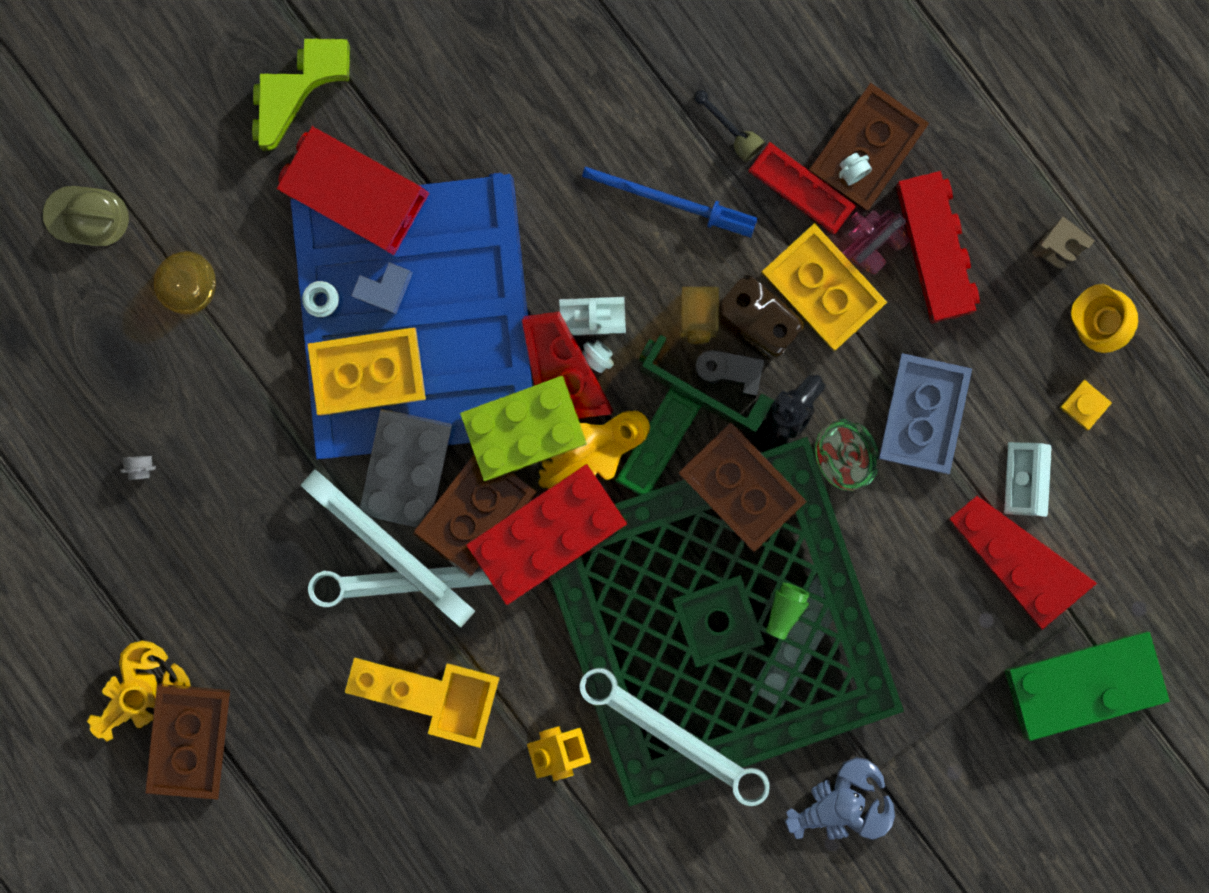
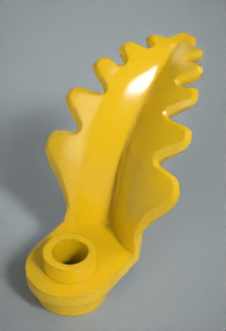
(603, 451)

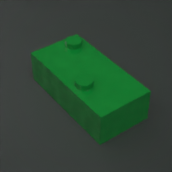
(1087, 685)

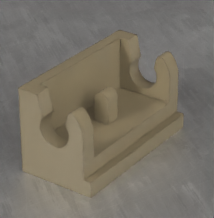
(1064, 240)

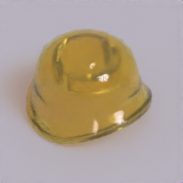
(185, 282)

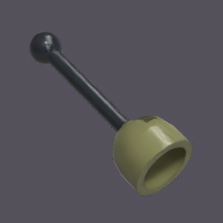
(746, 143)

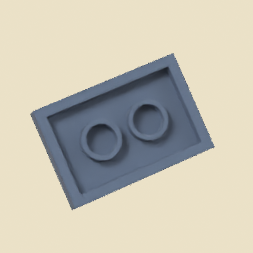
(925, 413)

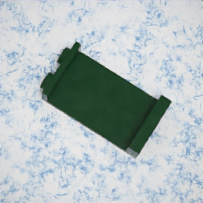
(748, 425)

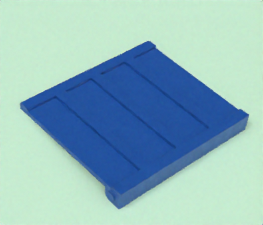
(460, 299)

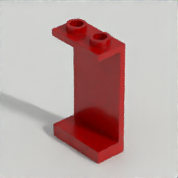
(352, 189)

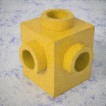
(558, 753)

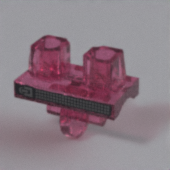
(873, 233)

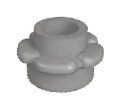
(138, 467)

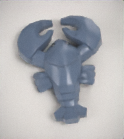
(844, 806)

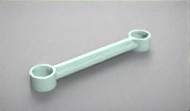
(388, 548)
(392, 583)
(675, 736)

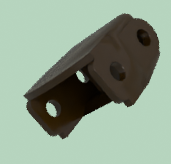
(763, 322)

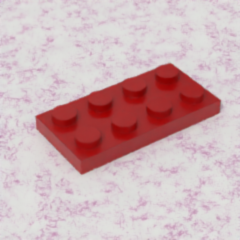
(546, 534)

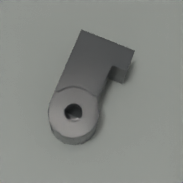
(731, 368)

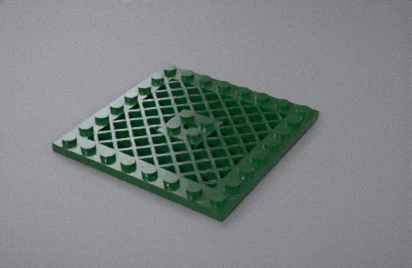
(870, 702)

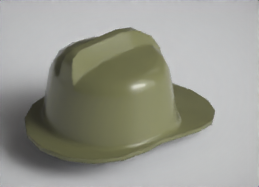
(85, 216)

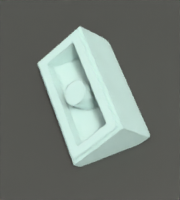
(1027, 479)

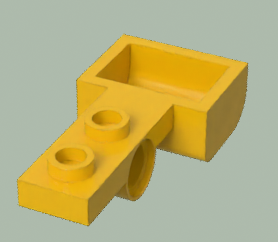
(457, 703)

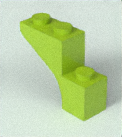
(283, 94)

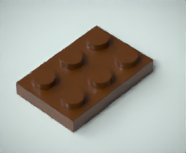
(873, 128)
(742, 487)
(468, 511)
(187, 741)

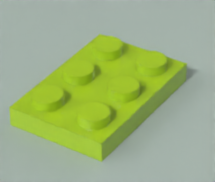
(523, 428)

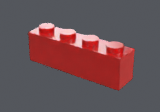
(936, 247)

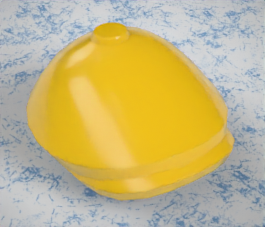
(1104, 318)

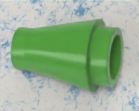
(786, 609)

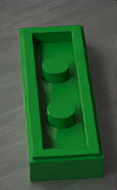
(654, 453)

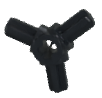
(792, 412)

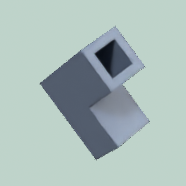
(386, 294)

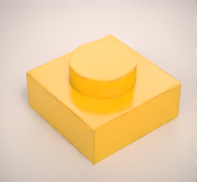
(1085, 405)

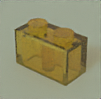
(699, 313)

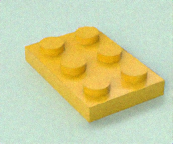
(824, 287)
(366, 371)

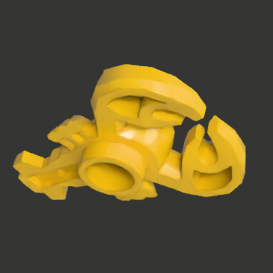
(136, 691)

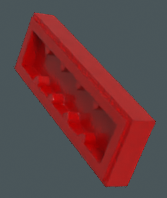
(801, 188)

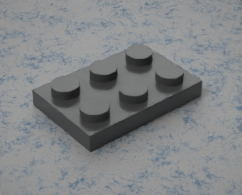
(405, 467)

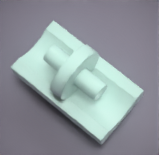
(594, 315)

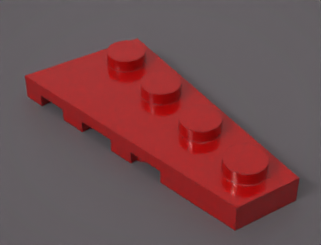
(1025, 566)

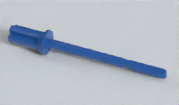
(718, 215)

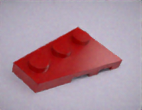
(557, 354)

